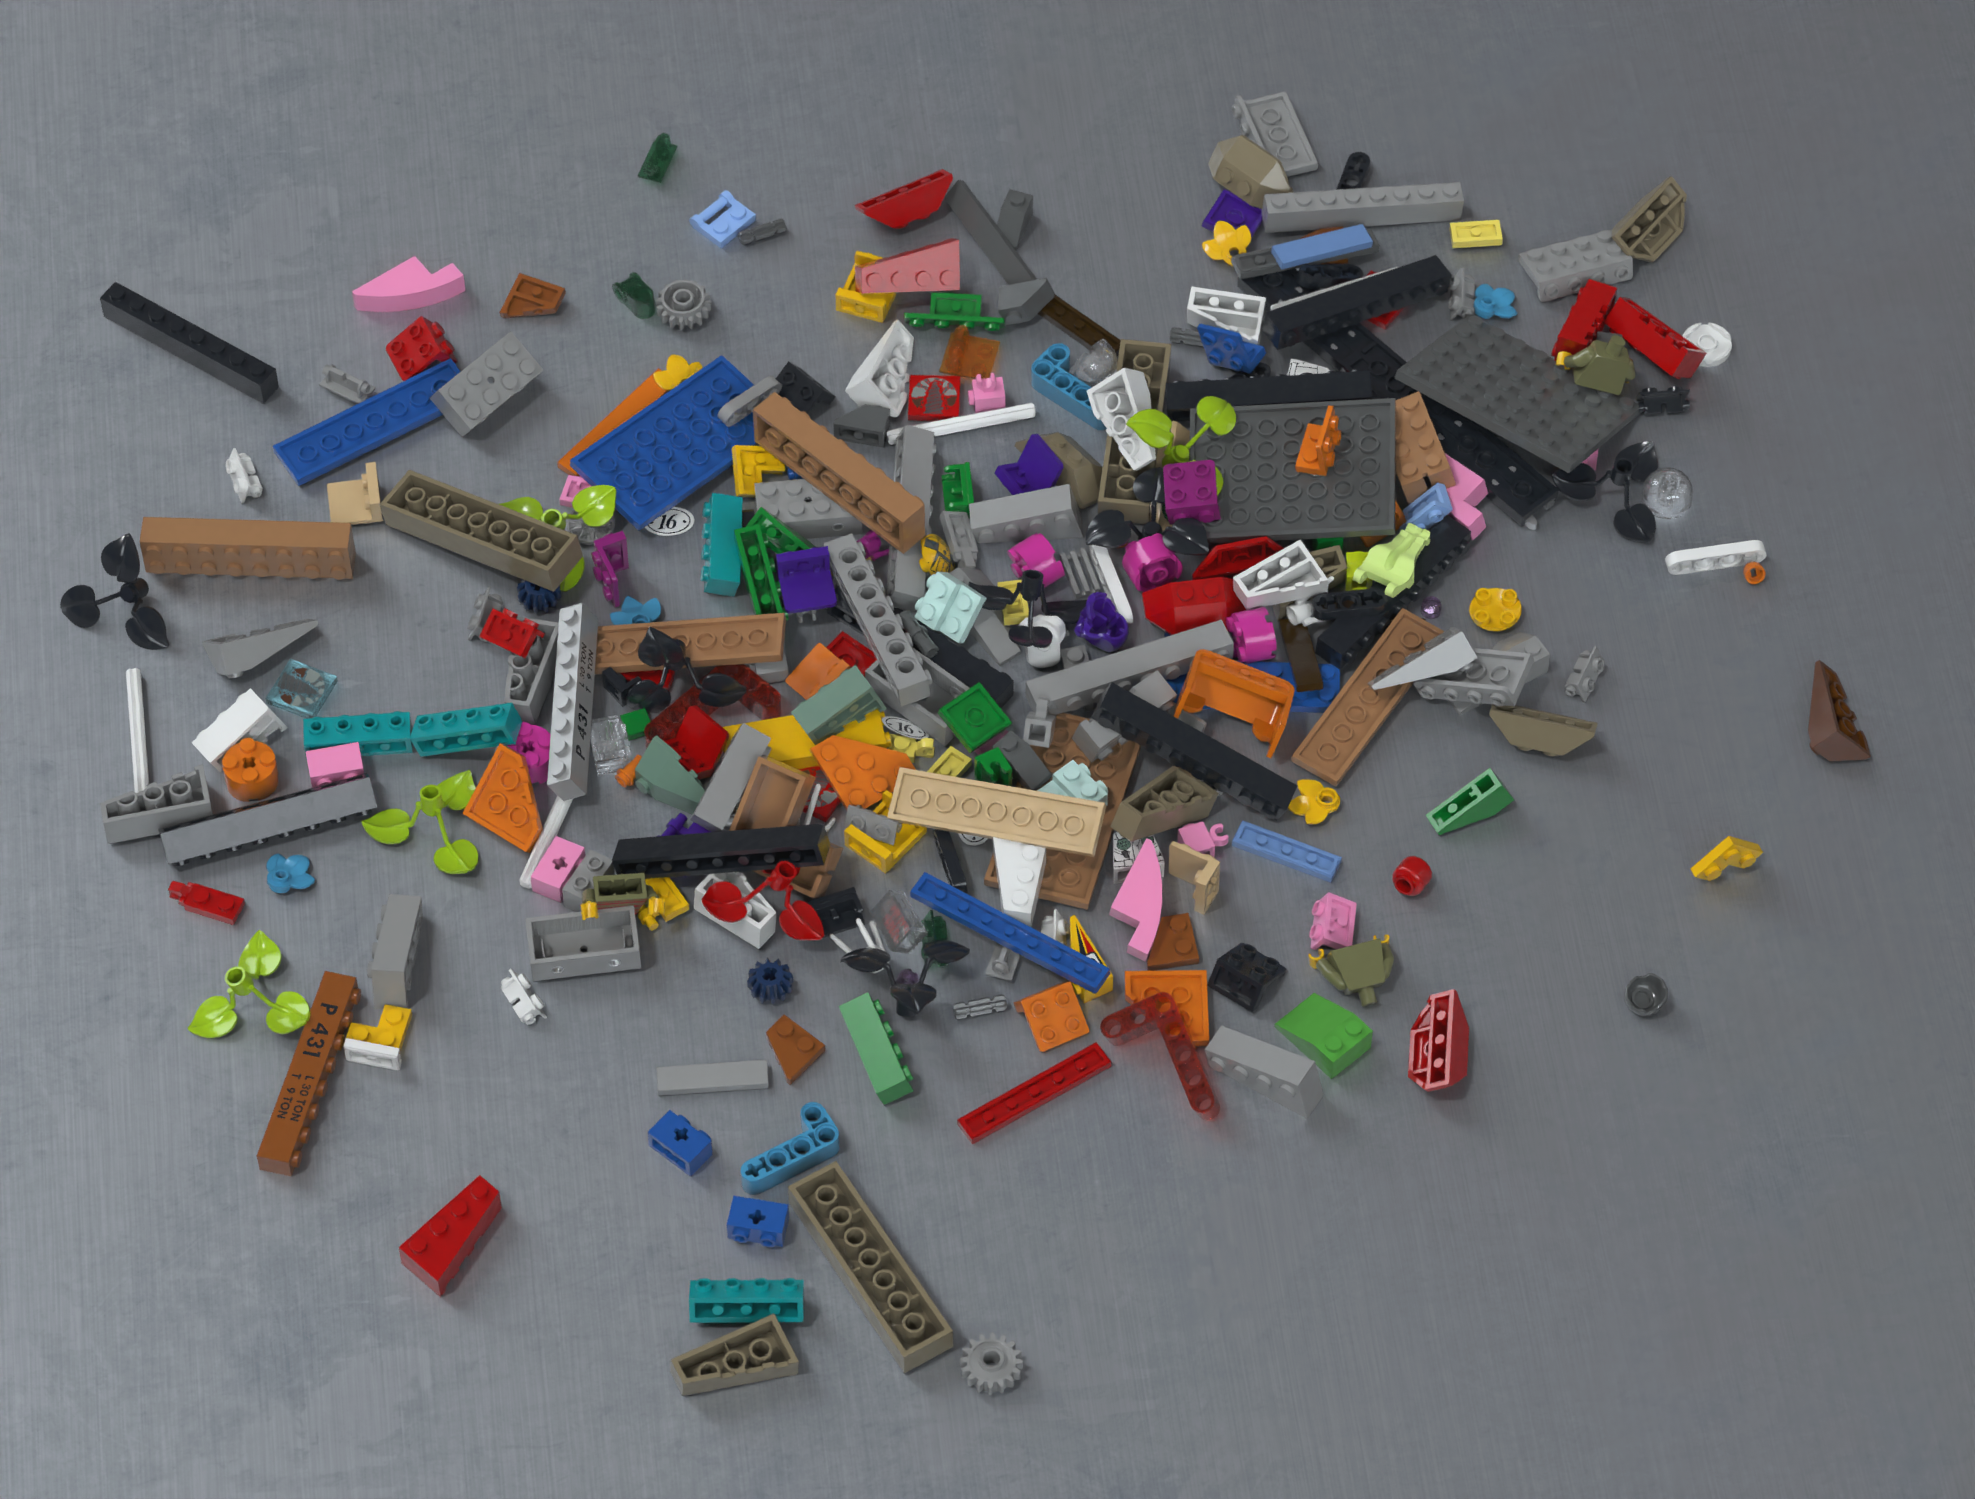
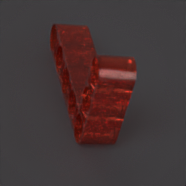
(756, 699)
(1176, 1045)

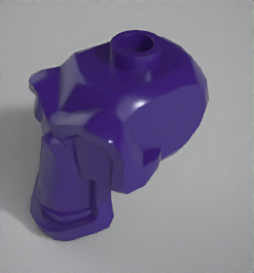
(1102, 624)

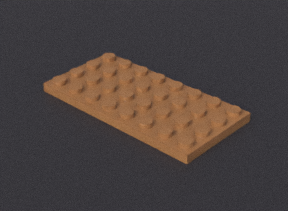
(1072, 876)

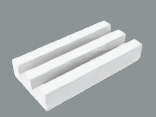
(372, 1054)

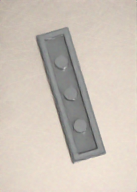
(712, 1077)

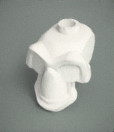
(1049, 655)

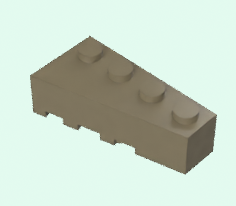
(1164, 804)
(736, 1359)

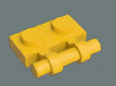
(674, 902)

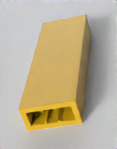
(792, 744)

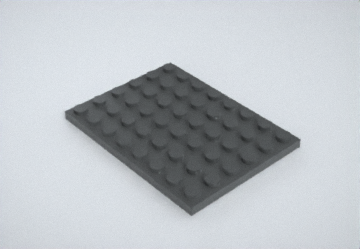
(1517, 393)
(1271, 499)

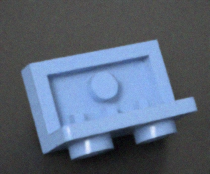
(1428, 508)

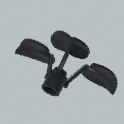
(1633, 462)
(1112, 531)
(120, 560)
(1030, 589)
(660, 650)
(909, 997)

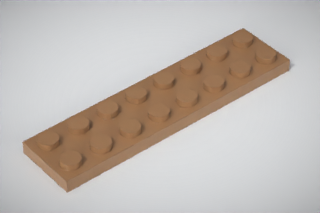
(706, 641)
(1358, 709)

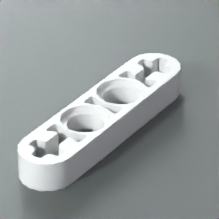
(1716, 557)
(1110, 581)

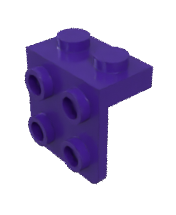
(1035, 469)
(806, 580)

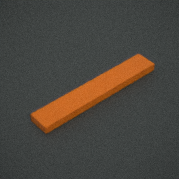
(634, 403)

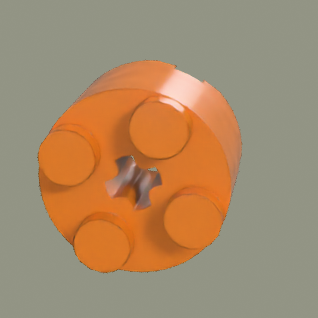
(250, 770)

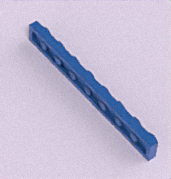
(1010, 933)

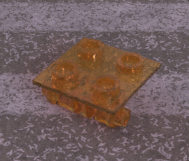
(969, 355)

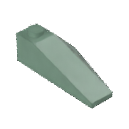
(667, 779)

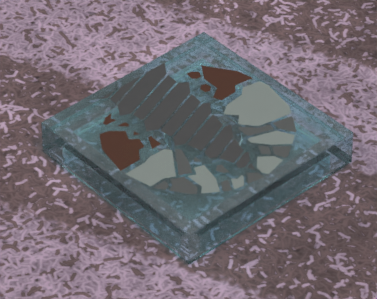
(301, 689)

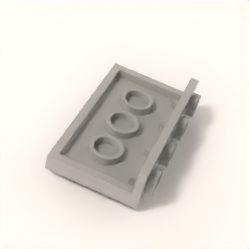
(1276, 128)
(1568, 265)
(1493, 679)

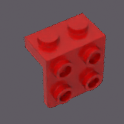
(419, 347)
(699, 742)

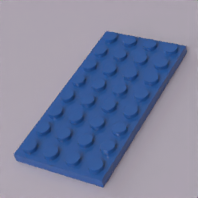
(670, 445)

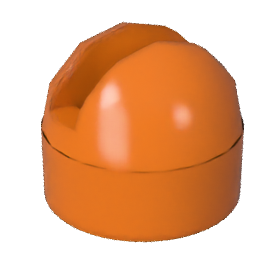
(1759, 572)

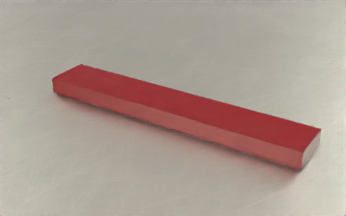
(1034, 1093)

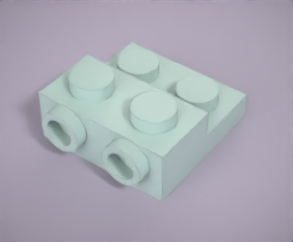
(949, 606)
(1075, 781)

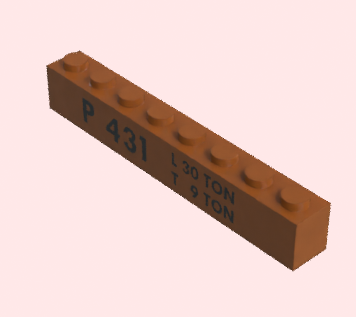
(308, 1074)

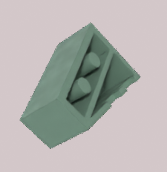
(836, 705)

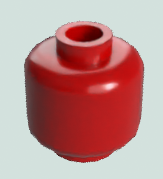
(1411, 876)

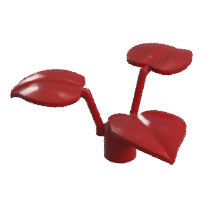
(798, 920)

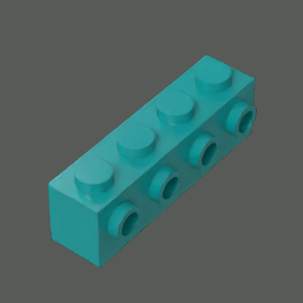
(720, 553)
(466, 729)
(374, 732)
(745, 1300)

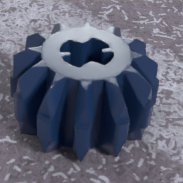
(537, 597)
(770, 981)

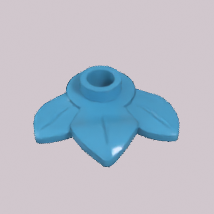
(1494, 302)
(635, 612)
(288, 873)

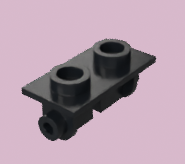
(1673, 398)

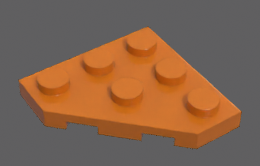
(859, 769)
(506, 800)
(1186, 988)

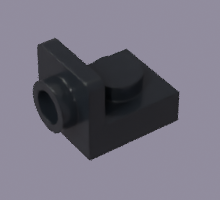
(617, 685)

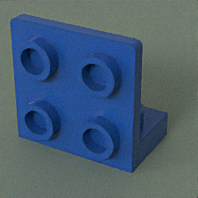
(1229, 350)

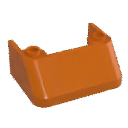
(1239, 693)

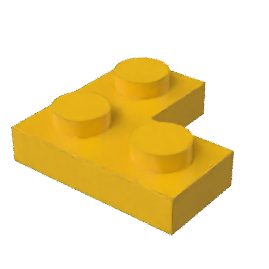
(749, 465)
(1728, 852)
(390, 1030)

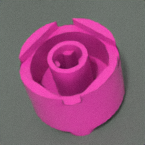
(1036, 554)
(1150, 563)
(1252, 635)
(535, 745)

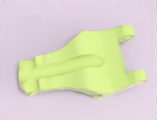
(1394, 561)

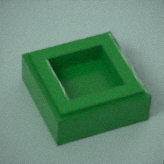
(635, 723)

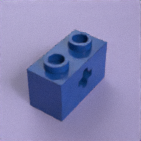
(680, 1142)
(769, 1215)

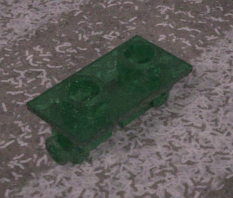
(658, 159)
(936, 930)

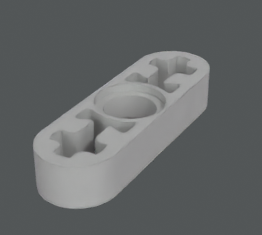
(745, 402)

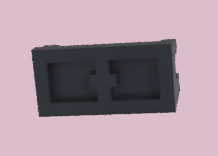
(838, 911)

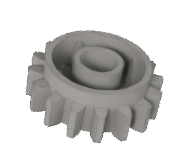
(683, 303)
(996, 1351)

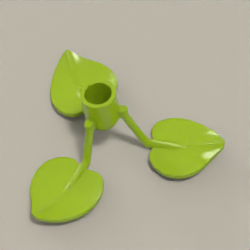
(1154, 429)
(594, 506)
(393, 824)
(258, 958)

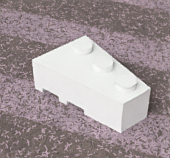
(1227, 311)
(1281, 578)
(244, 719)
(1019, 877)
(760, 918)

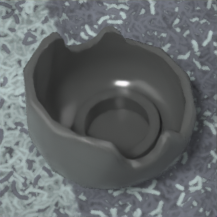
(1646, 994)

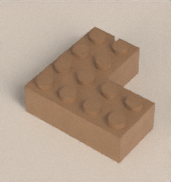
(1418, 449)
(776, 799)

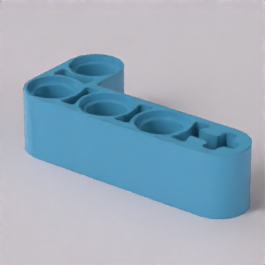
(1053, 381)
(760, 1174)

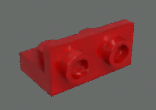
(509, 633)

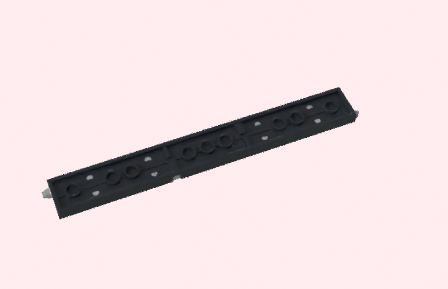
(1508, 478)

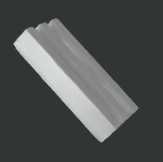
(1074, 557)

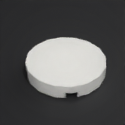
(1712, 340)

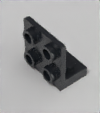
(801, 388)
(1244, 975)

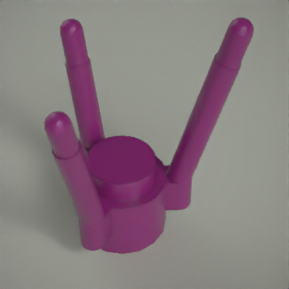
(871, 545)

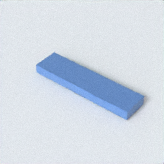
(1321, 246)
(1286, 851)

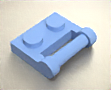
(728, 224)

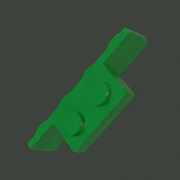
(955, 310)

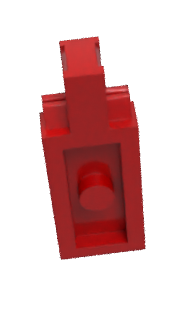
(207, 901)

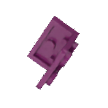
(1191, 491)
(610, 557)

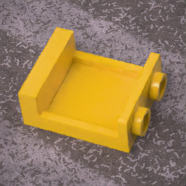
(866, 305)
(879, 853)

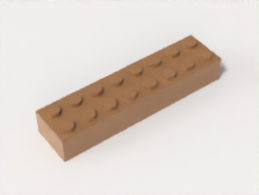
(839, 472)
(247, 547)

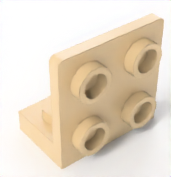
(356, 499)
(1198, 870)

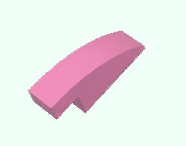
(408, 288)
(1465, 497)
(1141, 901)

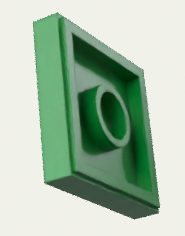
(974, 717)

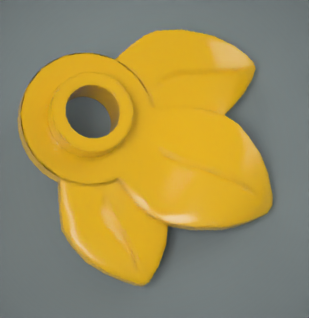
(1227, 240)
(677, 372)
(1311, 802)

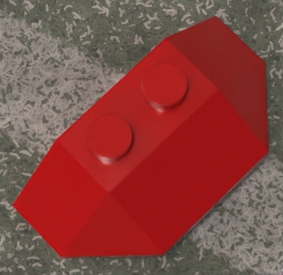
(909, 201)
(1235, 557)
(1191, 604)
(1439, 1043)

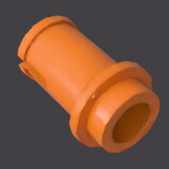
(626, 776)

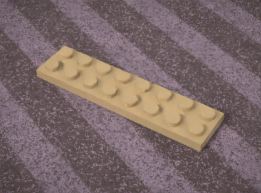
(997, 811)

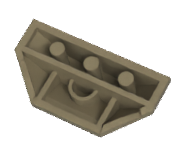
(1248, 170)
(1652, 222)
(1079, 468)
(1542, 730)

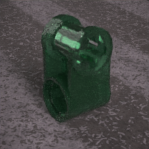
(635, 296)

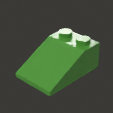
(1326, 1033)

